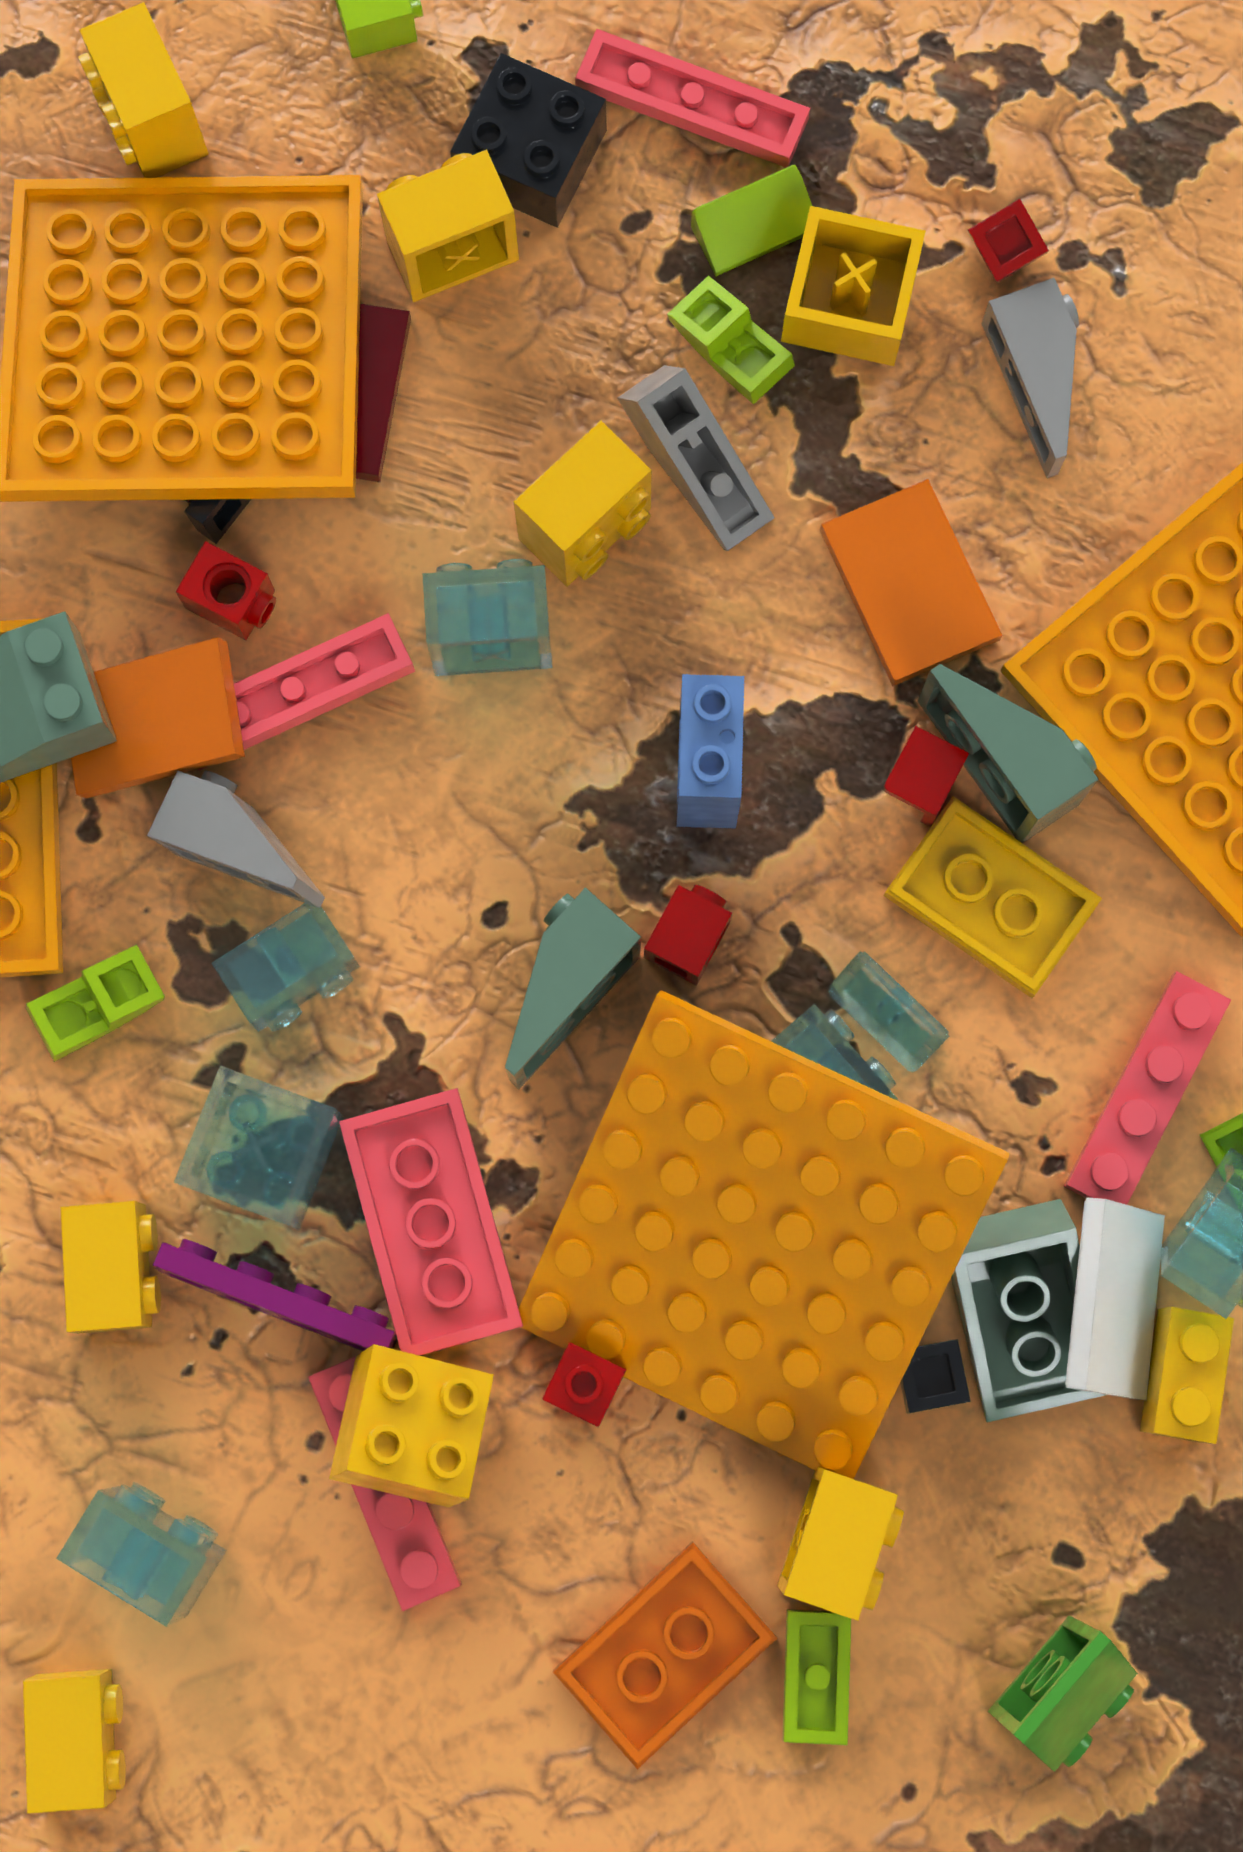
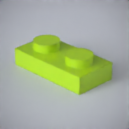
(816, 1677)

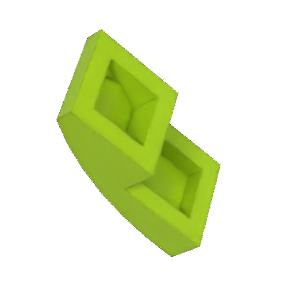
(729, 340)
(95, 1003)

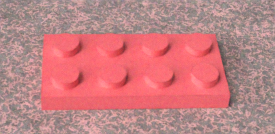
(431, 1224)

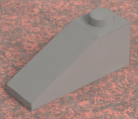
(1035, 349)
(696, 454)
(221, 831)

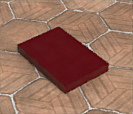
(381, 358)

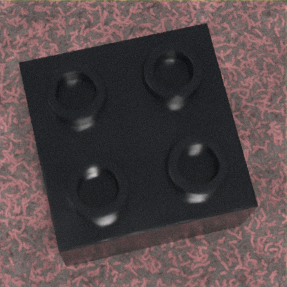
(536, 136)

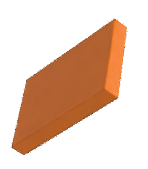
(910, 582)
(167, 718)
(664, 1655)

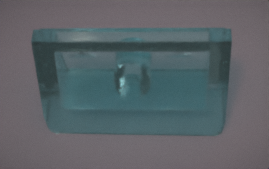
(887, 1012)

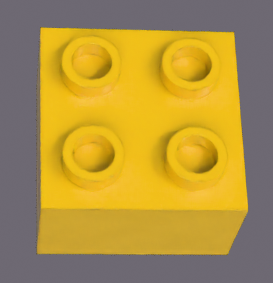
(141, 93)
(449, 224)
(852, 286)
(585, 505)
(411, 1426)
(840, 1544)

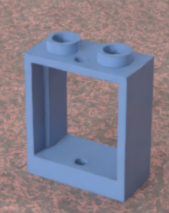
(710, 751)

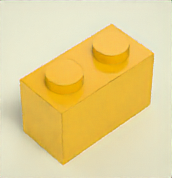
(109, 1267)
(1187, 1375)
(72, 1740)

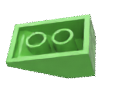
(1065, 1693)

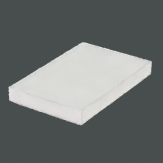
(1115, 1299)

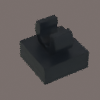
(214, 516)
(935, 1378)

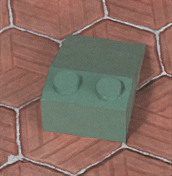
(48, 697)
(1014, 756)
(575, 967)
(1018, 1308)

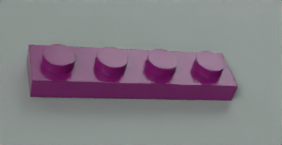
(253, 1288)

